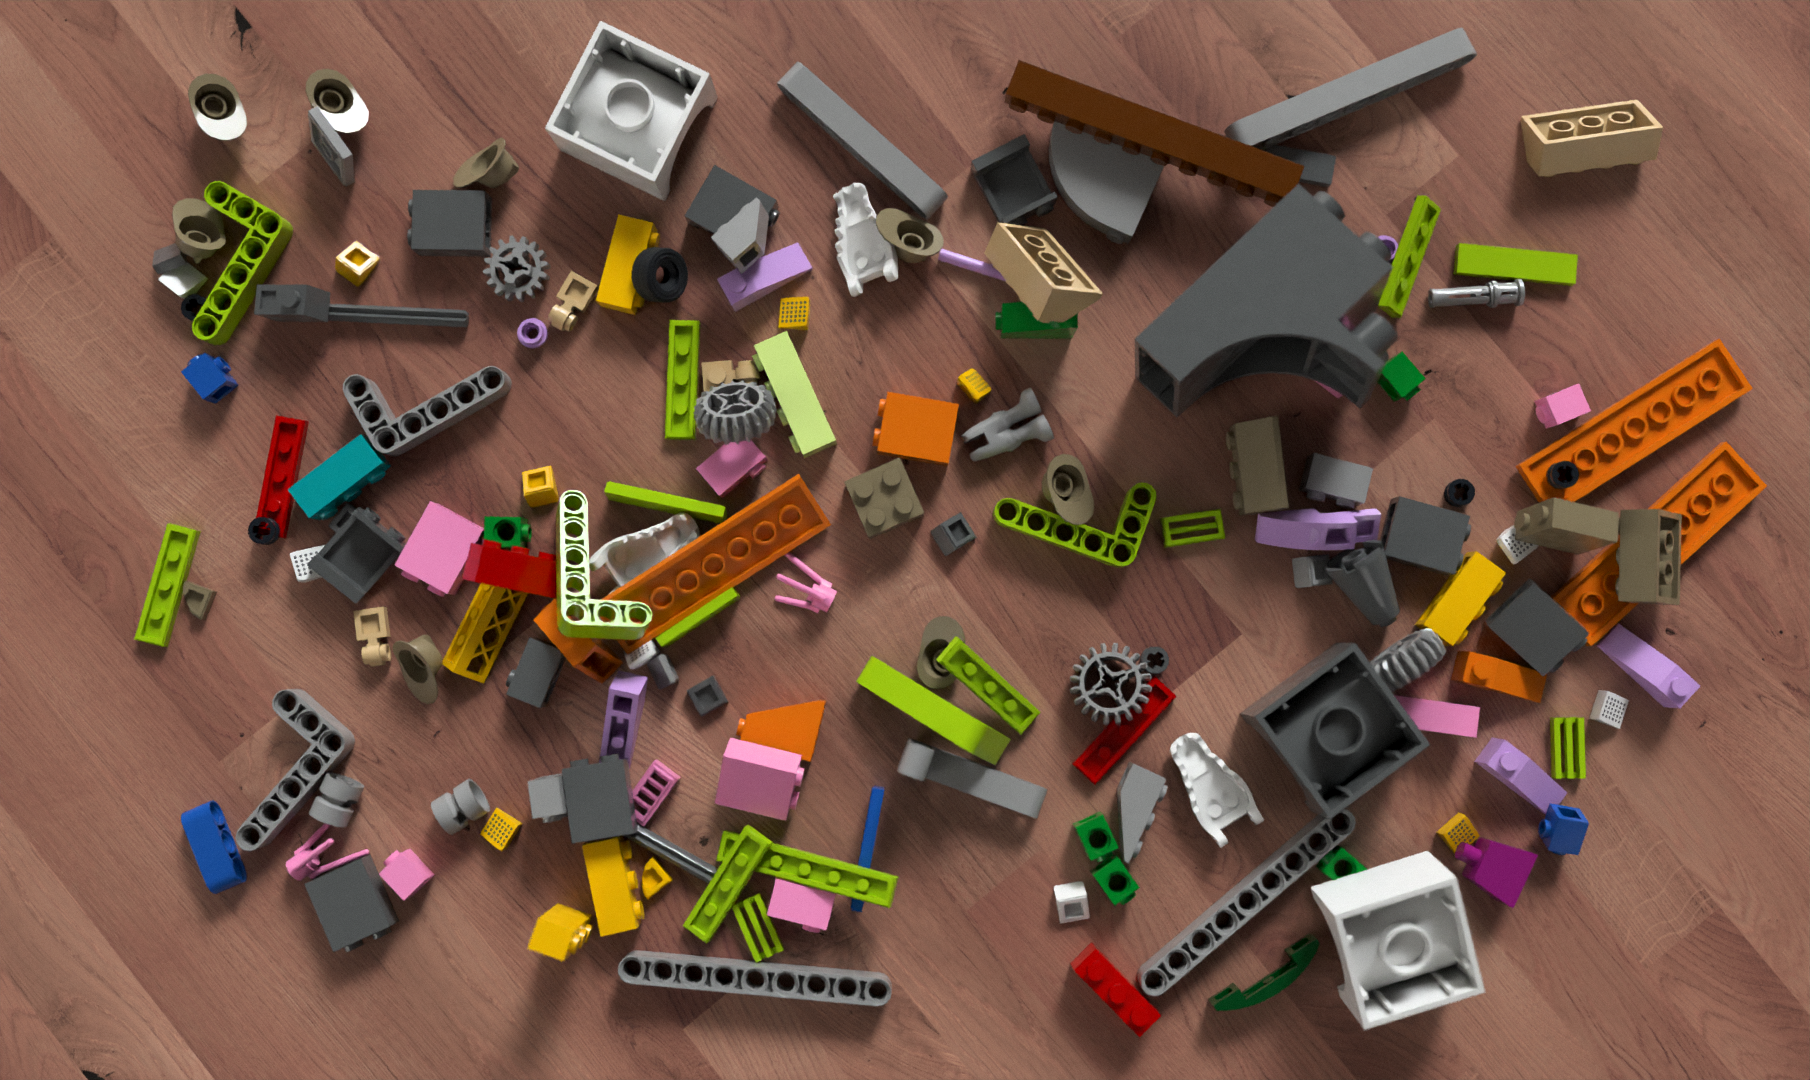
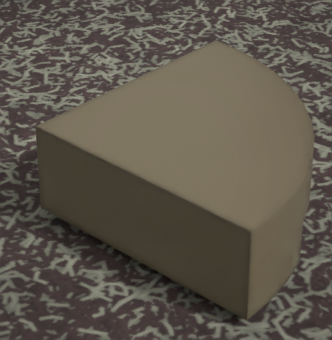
(198, 599)

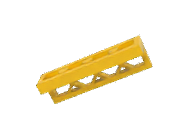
(474, 626)

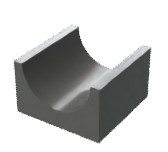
(1336, 728)

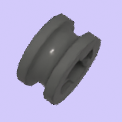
(1164, 657)

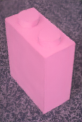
(439, 549)
(759, 779)

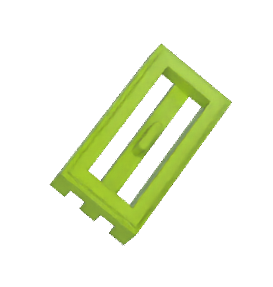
(1167, 532)
(1579, 747)
(757, 955)

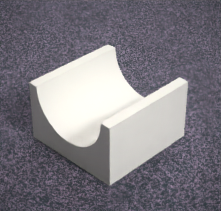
(629, 109)
(1400, 939)

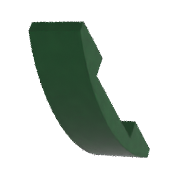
(1300, 956)

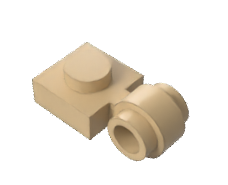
(575, 294)
(722, 372)
(371, 626)

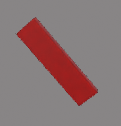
(282, 472)
(1117, 739)

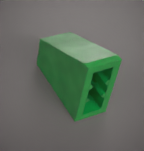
(1018, 322)

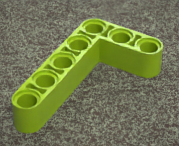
(241, 262)
(1076, 544)
(578, 577)
(933, 711)

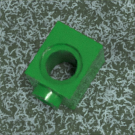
(1400, 378)
(494, 531)
(1086, 827)
(1327, 863)
(1105, 871)

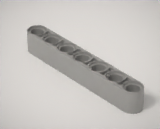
(862, 140)

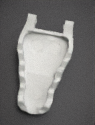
(860, 246)
(639, 551)
(1214, 790)

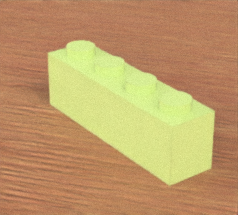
(795, 394)

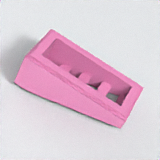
(665, 773)

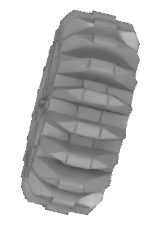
(735, 412)
(1409, 658)
(1123, 677)

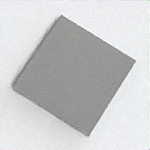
(331, 146)

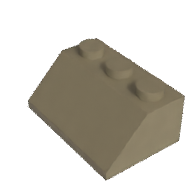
(1257, 466)
(1649, 557)

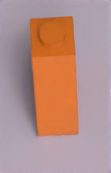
(585, 654)
(785, 728)

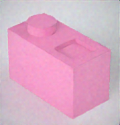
(732, 465)
(801, 905)

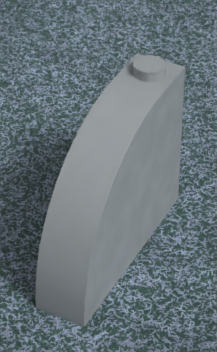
(1101, 181)

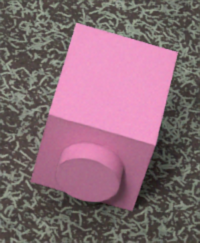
(1561, 406)
(405, 873)

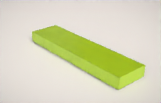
(1409, 256)
(1515, 264)
(682, 379)
(665, 502)
(167, 585)
(988, 685)
(727, 883)

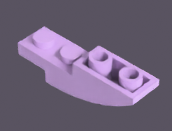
(1317, 531)

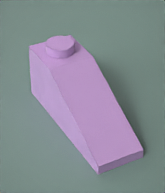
(764, 276)
(1648, 667)
(623, 715)
(1520, 774)

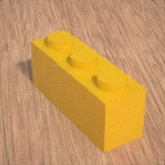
(628, 241)
(1462, 598)
(613, 885)
(561, 932)

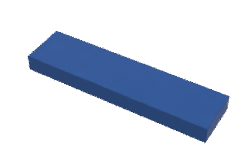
(869, 836)

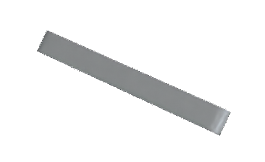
(1354, 91)
(1230, 901)
(741, 984)

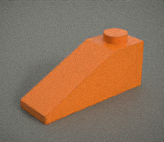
(1498, 676)

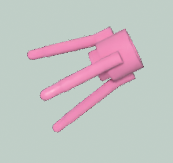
(820, 596)
(306, 861)

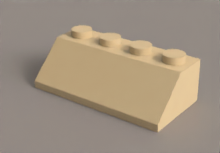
(1590, 138)
(1040, 272)

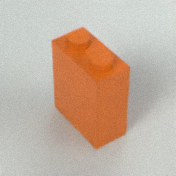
(916, 428)

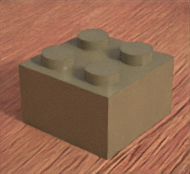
(884, 498)

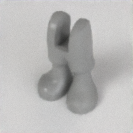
(998, 431)

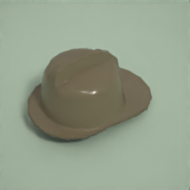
(337, 100)
(217, 107)
(489, 167)
(197, 228)
(911, 237)
(1068, 489)
(935, 639)
(419, 665)

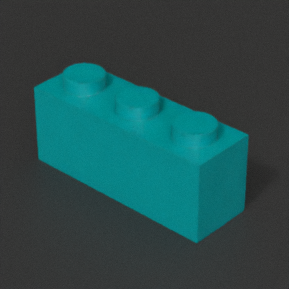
(339, 478)

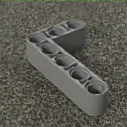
(426, 412)
(929, 762)
(302, 771)

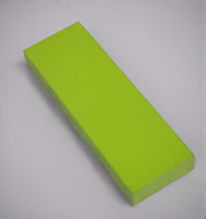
(698, 617)

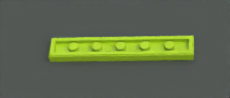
(821, 872)

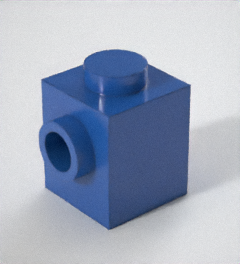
(210, 377)
(1563, 829)

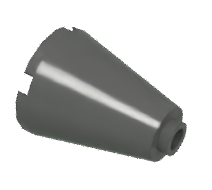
(1366, 581)

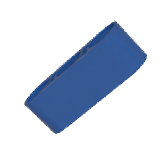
(213, 847)

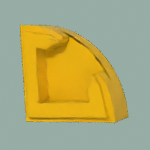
(654, 877)

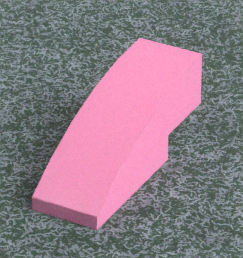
(1442, 716)

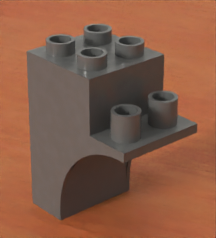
(1281, 302)

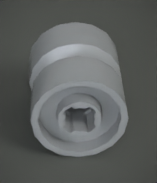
(336, 800)
(457, 808)

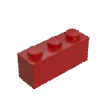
(512, 568)
(1115, 989)

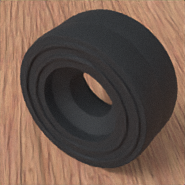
(645, 270)

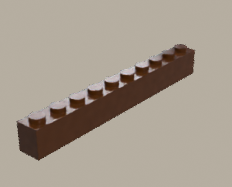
(1151, 134)

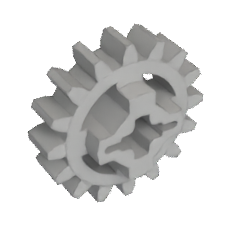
(515, 280)

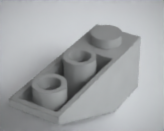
(1136, 798)

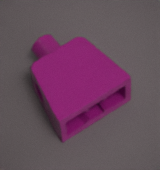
(1496, 868)

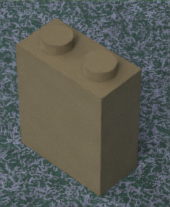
(1566, 526)

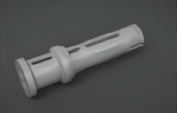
(1492, 295)

